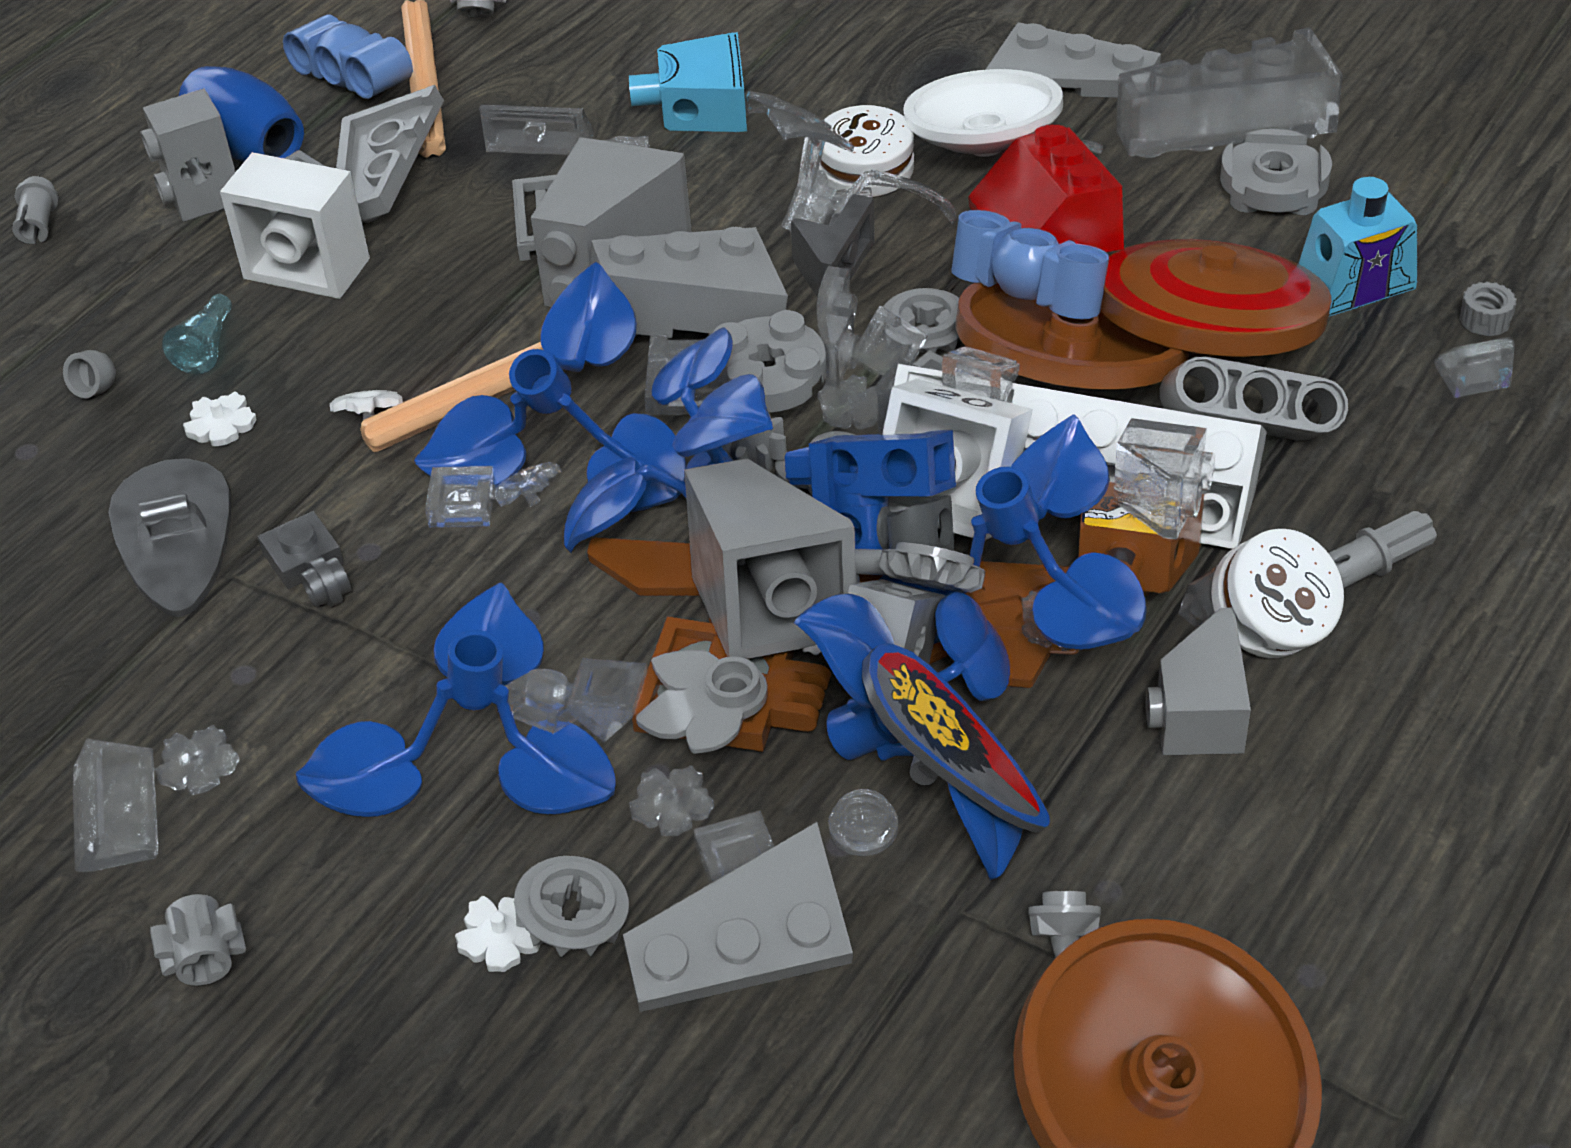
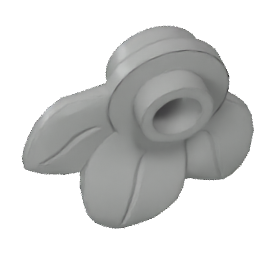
(703, 698)

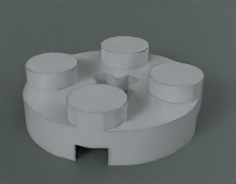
(1293, 189)
(778, 338)

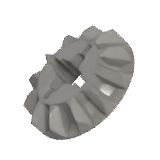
(928, 308)
(932, 567)
(543, 894)

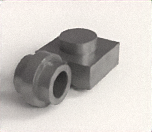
(307, 555)

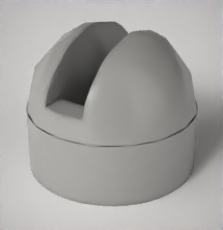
(88, 373)

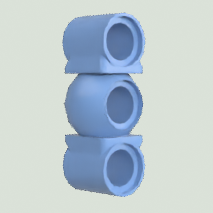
(347, 56)
(1030, 264)

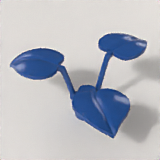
(585, 324)
(723, 417)
(1065, 476)
(850, 628)
(479, 650)

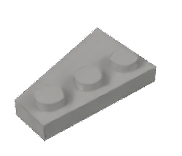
(1071, 59)
(383, 145)
(744, 929)

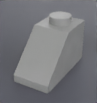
(1202, 692)

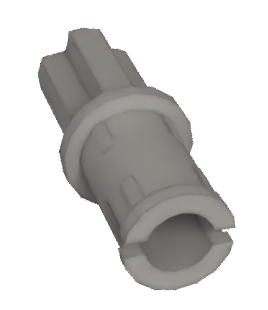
(1378, 549)

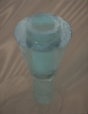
(196, 341)

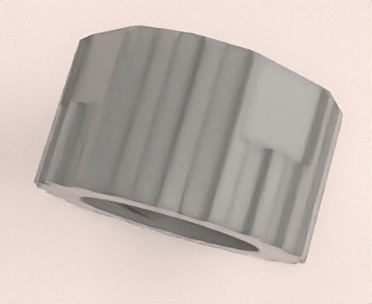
(1487, 308)

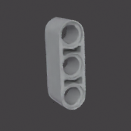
(1280, 392)

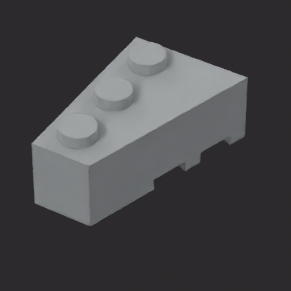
(692, 278)

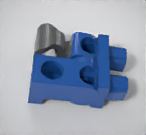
(863, 470)

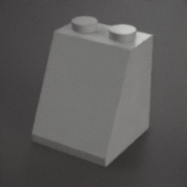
(601, 195)
(763, 555)

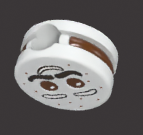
(880, 144)
(1281, 592)

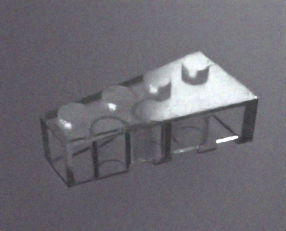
(1228, 96)

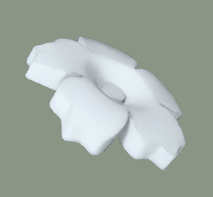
(366, 401)
(219, 419)
(494, 935)

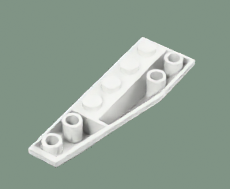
(1235, 444)

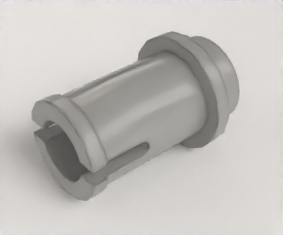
(35, 202)

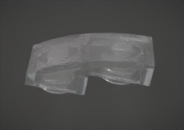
(836, 323)

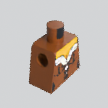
(1153, 559)

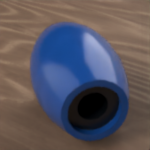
(251, 112)

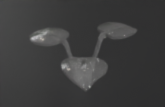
(813, 199)

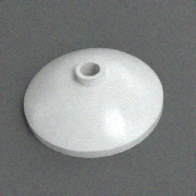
(982, 109)

